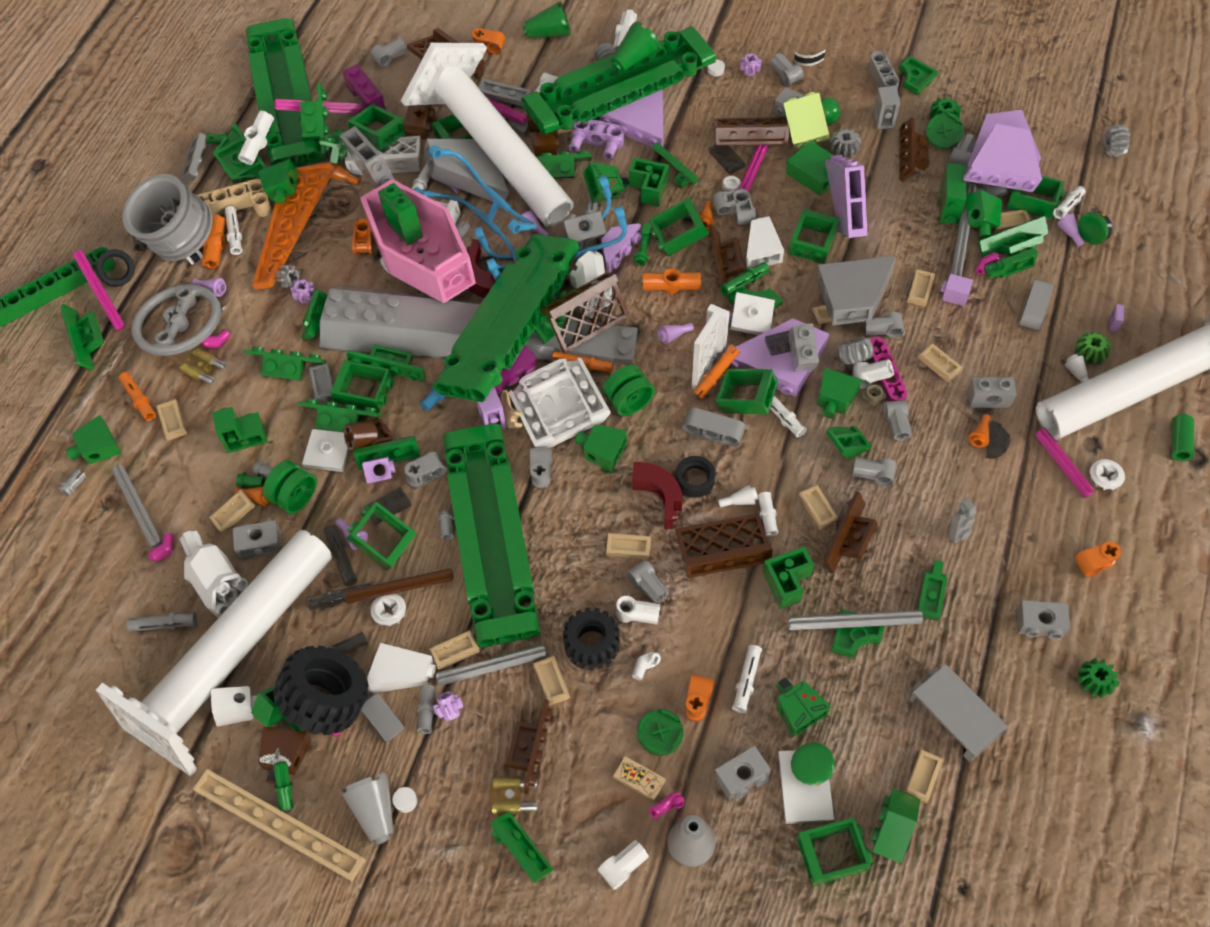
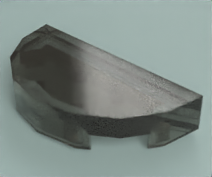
(998, 441)

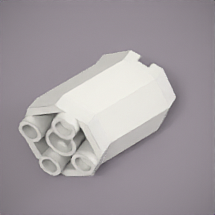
(589, 268)
(213, 578)

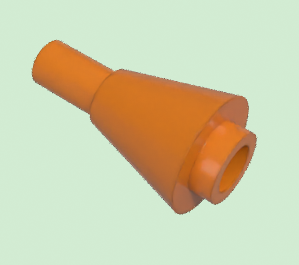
(341, 173)
(706, 214)
(980, 435)
(255, 495)

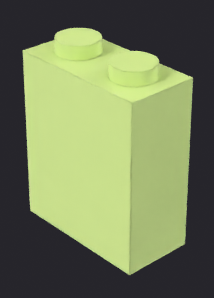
(806, 119)

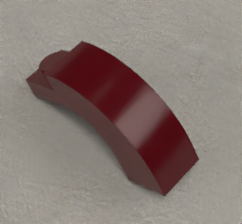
(483, 279)
(659, 481)

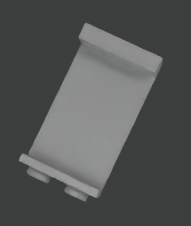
(959, 710)

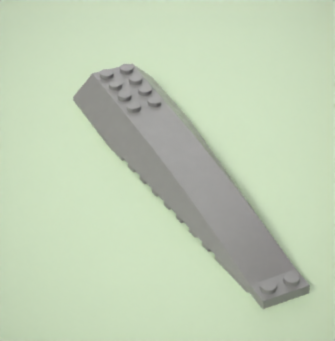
(426, 327)

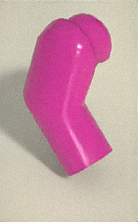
(984, 261)
(216, 341)
(163, 550)
(668, 803)

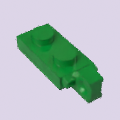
(1012, 264)
(313, 314)
(933, 592)

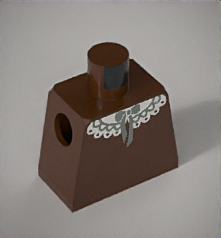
(282, 746)

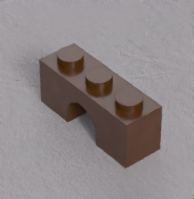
(541, 142)

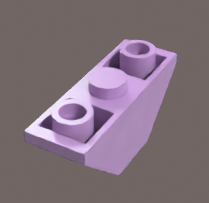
(614, 254)

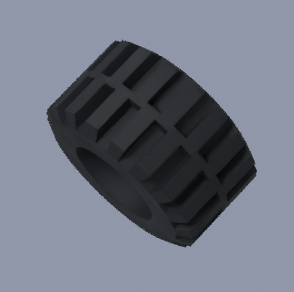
(591, 655)

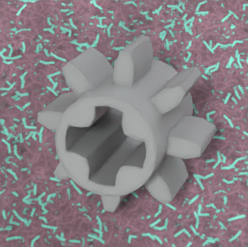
(287, 276)

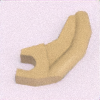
(511, 415)

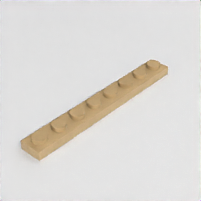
(279, 825)

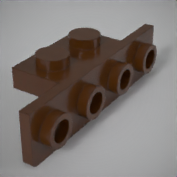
(913, 150)
(726, 255)
(851, 535)
(525, 746)

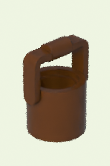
(365, 434)

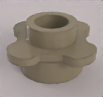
(874, 390)

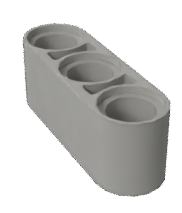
(882, 70)
(1036, 304)
(714, 427)

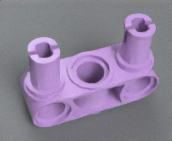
(597, 134)

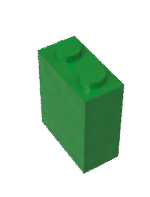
(809, 167)
(952, 193)

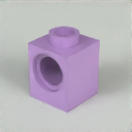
(370, 474)

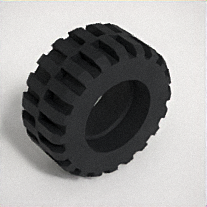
(315, 709)

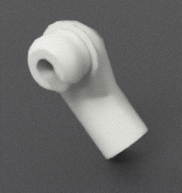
(645, 662)

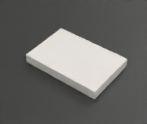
(802, 801)

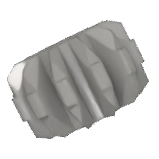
(1116, 140)
(845, 142)
(855, 350)

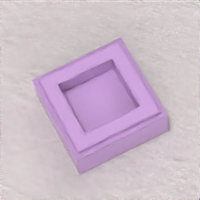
(1116, 318)

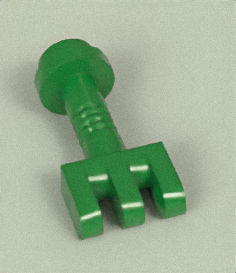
(641, 258)

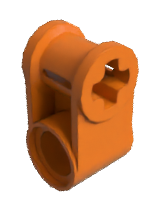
(492, 39)
(362, 238)
(1098, 558)
(699, 693)

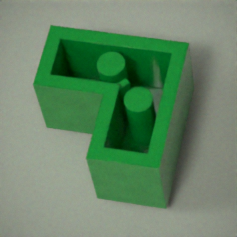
(651, 178)
(238, 432)
(784, 575)
(267, 711)
(898, 820)

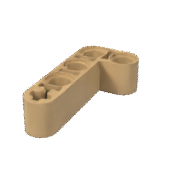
(240, 196)

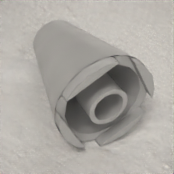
(371, 806)
(691, 841)

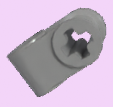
(540, 466)
(426, 468)

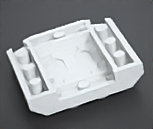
(558, 402)

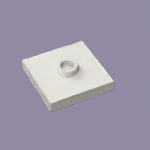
(752, 314)
(326, 451)

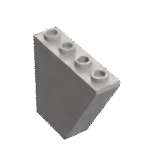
(366, 158)
(456, 174)
(854, 288)

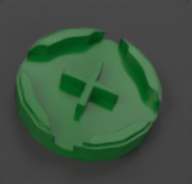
(944, 130)
(660, 732)

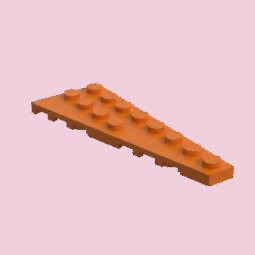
(288, 222)

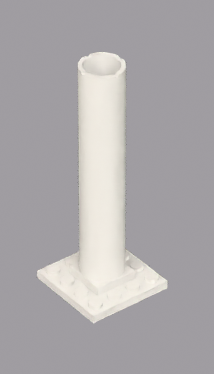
(447, 80)
(1126, 384)
(217, 652)

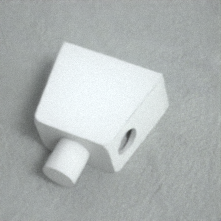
(232, 705)

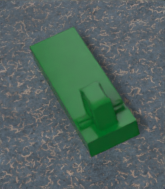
(684, 176)
(396, 450)
(521, 846)

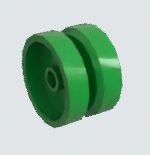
(628, 390)
(289, 487)

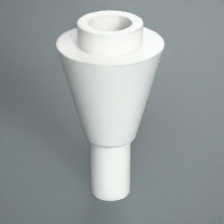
(1077, 367)
(742, 497)

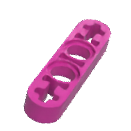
(889, 388)

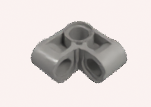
(737, 203)

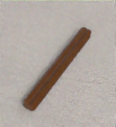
(398, 586)

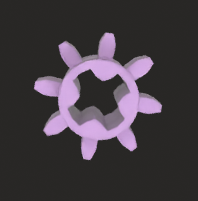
(750, 64)
(302, 290)
(448, 706)

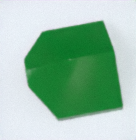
(848, 441)

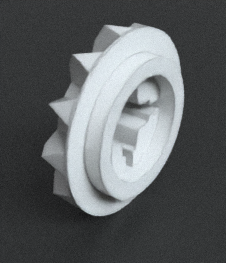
(1110, 468)
(391, 600)

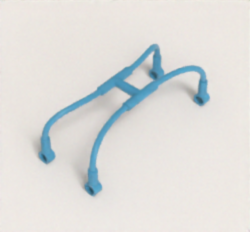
(498, 201)
(619, 212)

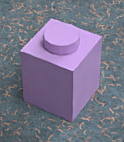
(956, 289)

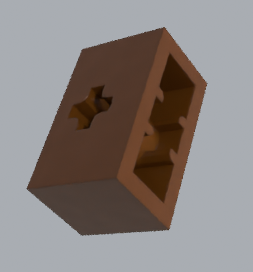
(419, 120)

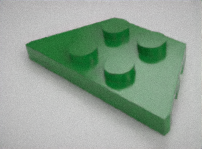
(227, 157)

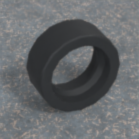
(122, 255)
(695, 462)

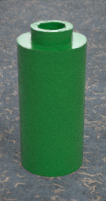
(1183, 437)

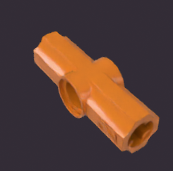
(214, 244)
(672, 281)

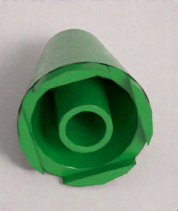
(548, 23)
(635, 47)

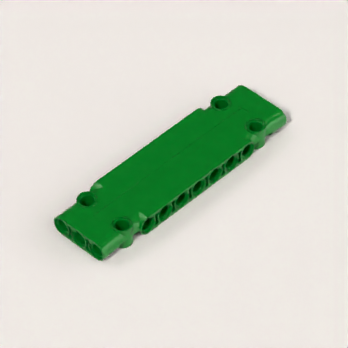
(281, 74)
(601, 89)
(506, 318)
(490, 536)

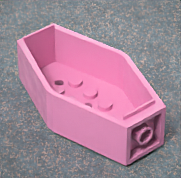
(443, 266)

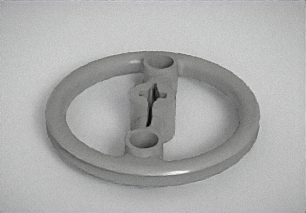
(176, 320)

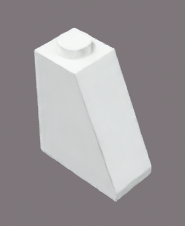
(763, 244)
(399, 669)

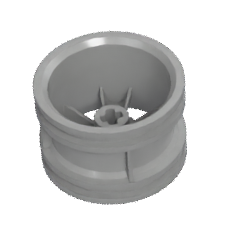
(153, 217)

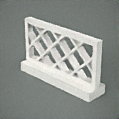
(399, 161)
(710, 343)

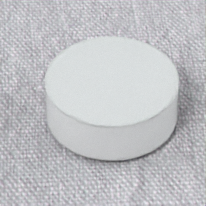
(716, 68)
(730, 183)
(404, 799)

